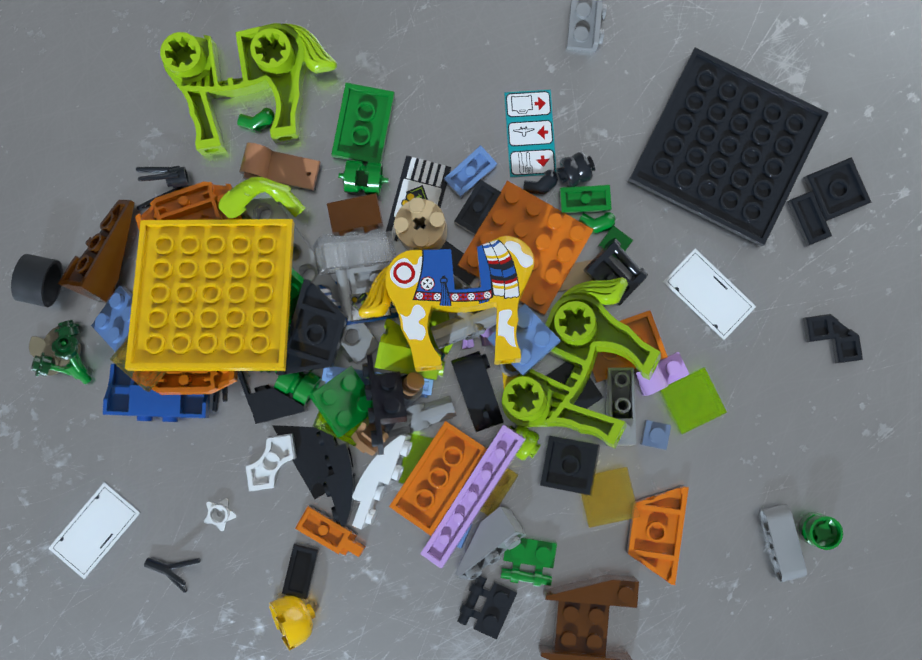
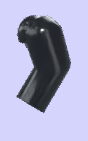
(544, 185)

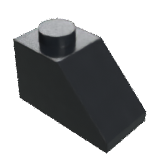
(272, 404)

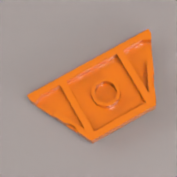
(658, 532)

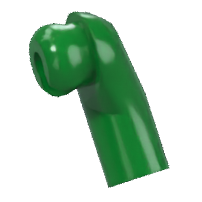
(258, 122)
(599, 224)

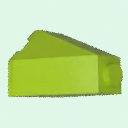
(396, 355)

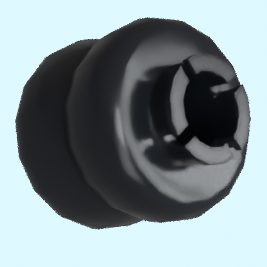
(576, 169)

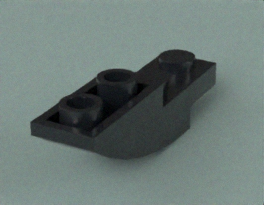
(342, 482)

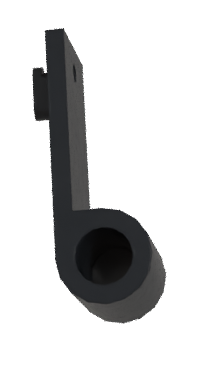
(477, 390)

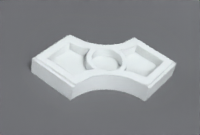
(264, 471)

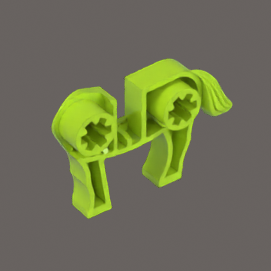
(269, 58)
(583, 331)

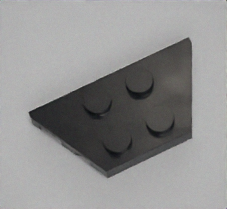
(314, 331)

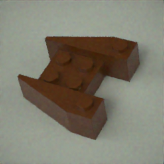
(584, 617)

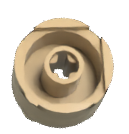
(417, 213)

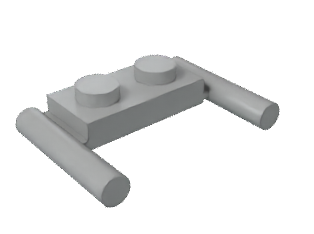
(355, 282)

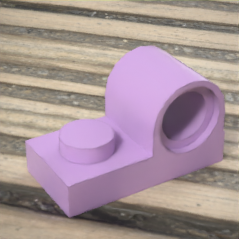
(666, 372)

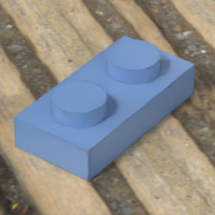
(470, 171)

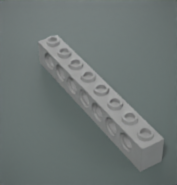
(366, 342)

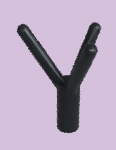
(166, 570)

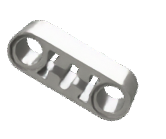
(783, 543)

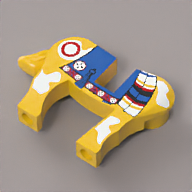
(424, 283)

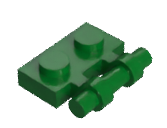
(530, 552)

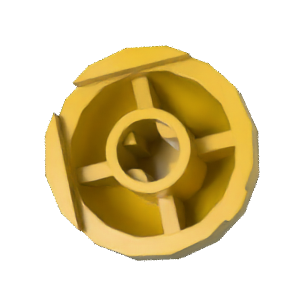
(292, 619)

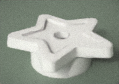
(213, 518)

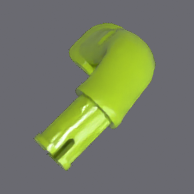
(236, 199)

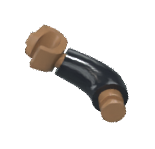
(412, 390)

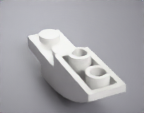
(381, 471)

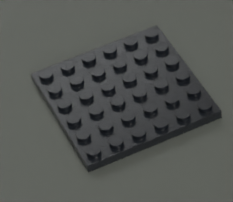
(728, 147)

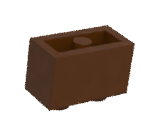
(355, 215)

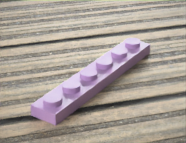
(473, 496)

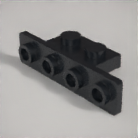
(387, 400)

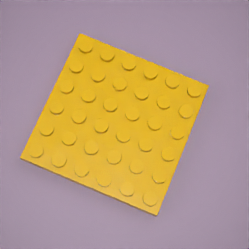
(211, 295)

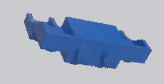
(130, 399)

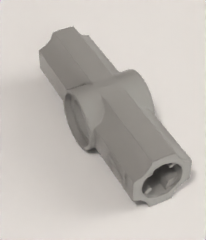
(464, 326)
(424, 415)

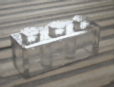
(353, 251)

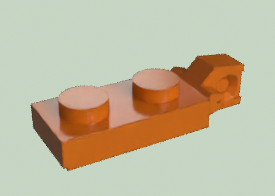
(329, 532)

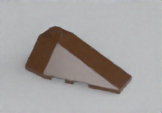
(101, 263)

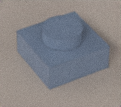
(655, 434)

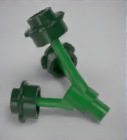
(64, 348)

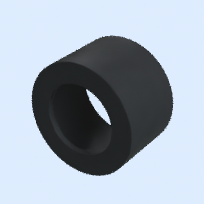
(36, 280)

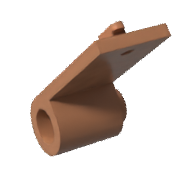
(279, 167)

